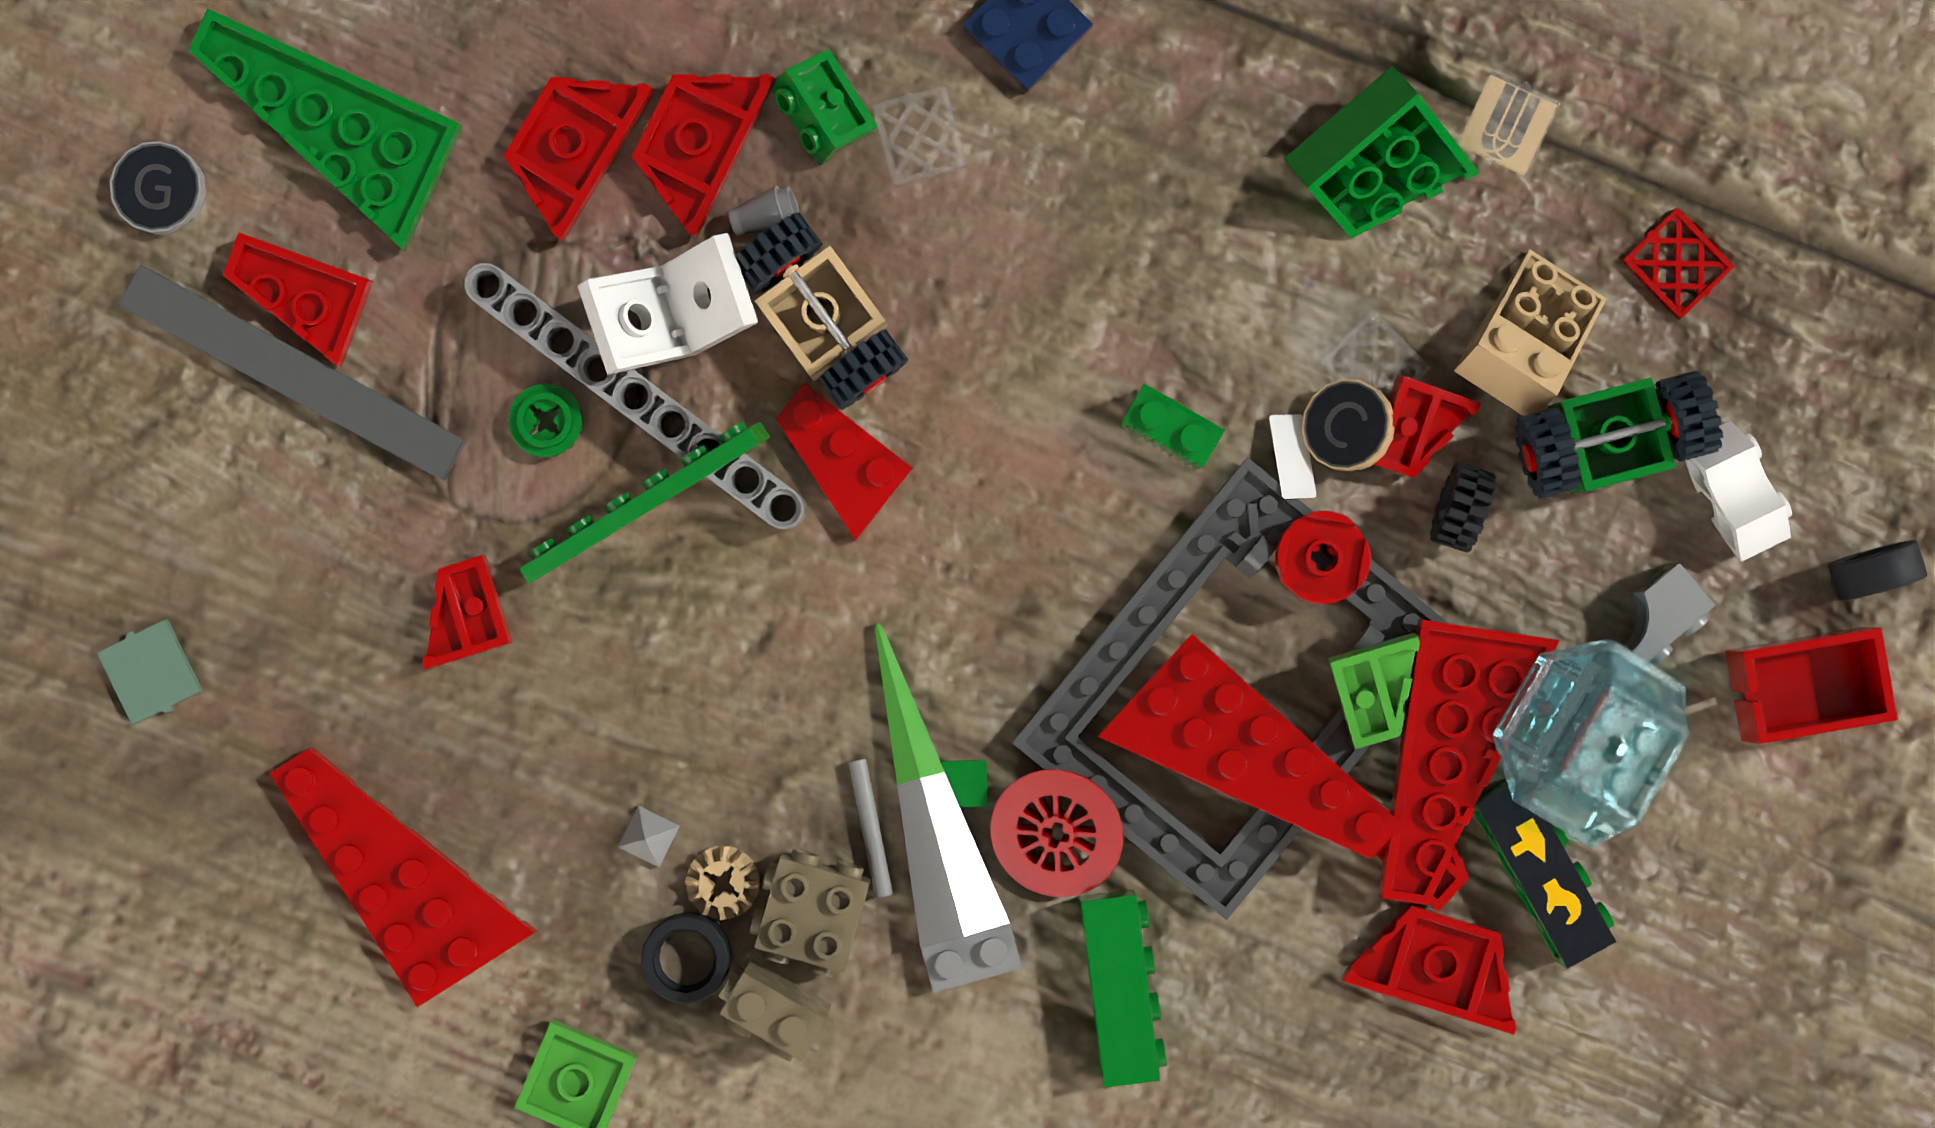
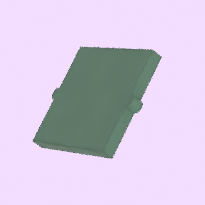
(149, 671)

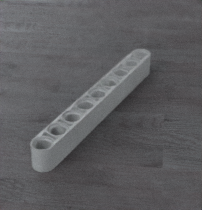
(614, 388)

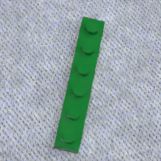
(658, 490)

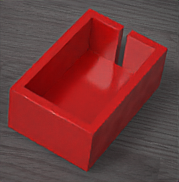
(1812, 685)

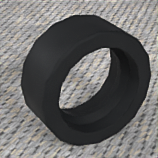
(1878, 570)
(679, 992)

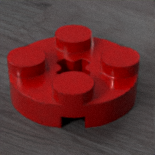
(1344, 542)

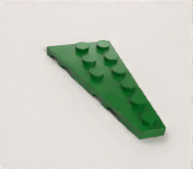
(354, 133)

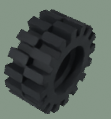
(1463, 507)

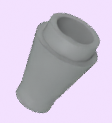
(763, 211)

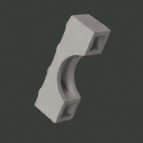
(1666, 608)

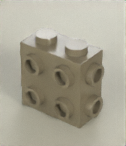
(810, 912)
(775, 1011)

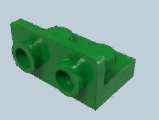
(822, 106)

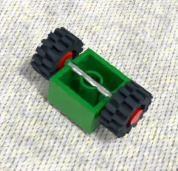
(1618, 434)

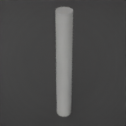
(870, 828)

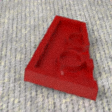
(843, 458)

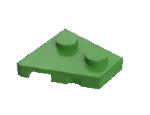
(1374, 688)

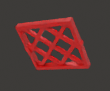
(1700, 240)

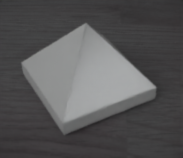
(649, 836)

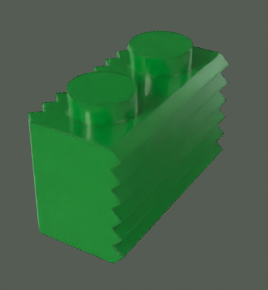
(1172, 427)

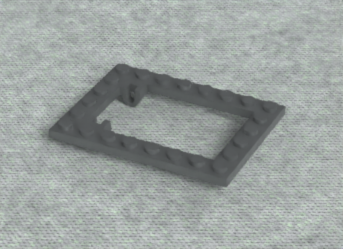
(1240, 515)

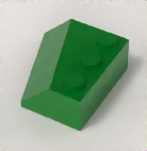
(1378, 155)

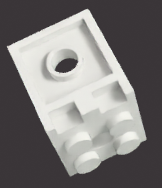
(671, 305)

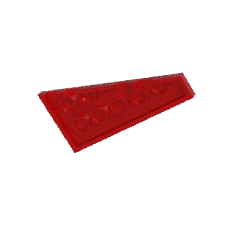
(1228, 737)
(1447, 745)
(408, 893)

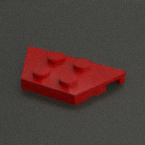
(698, 139)
(572, 143)
(1439, 967)

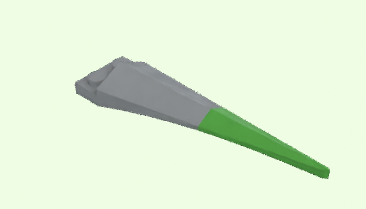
(955, 901)

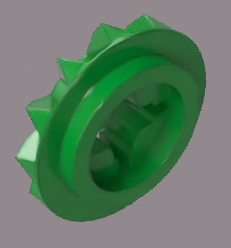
(524, 421)

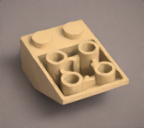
(1531, 336)

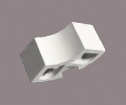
(1743, 500)

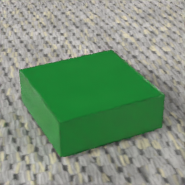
(968, 781)

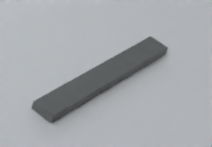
(292, 372)

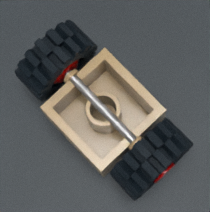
(820, 311)

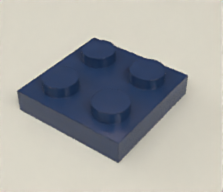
(1027, 35)

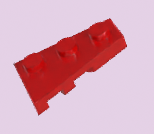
(305, 294)

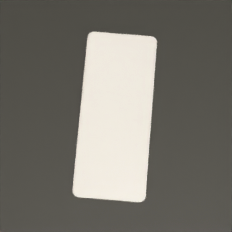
(1292, 457)

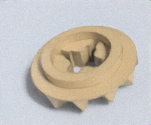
(717, 861)

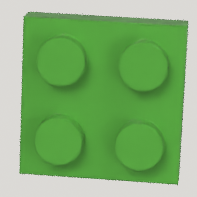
(575, 1079)

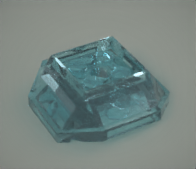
(1558, 730)

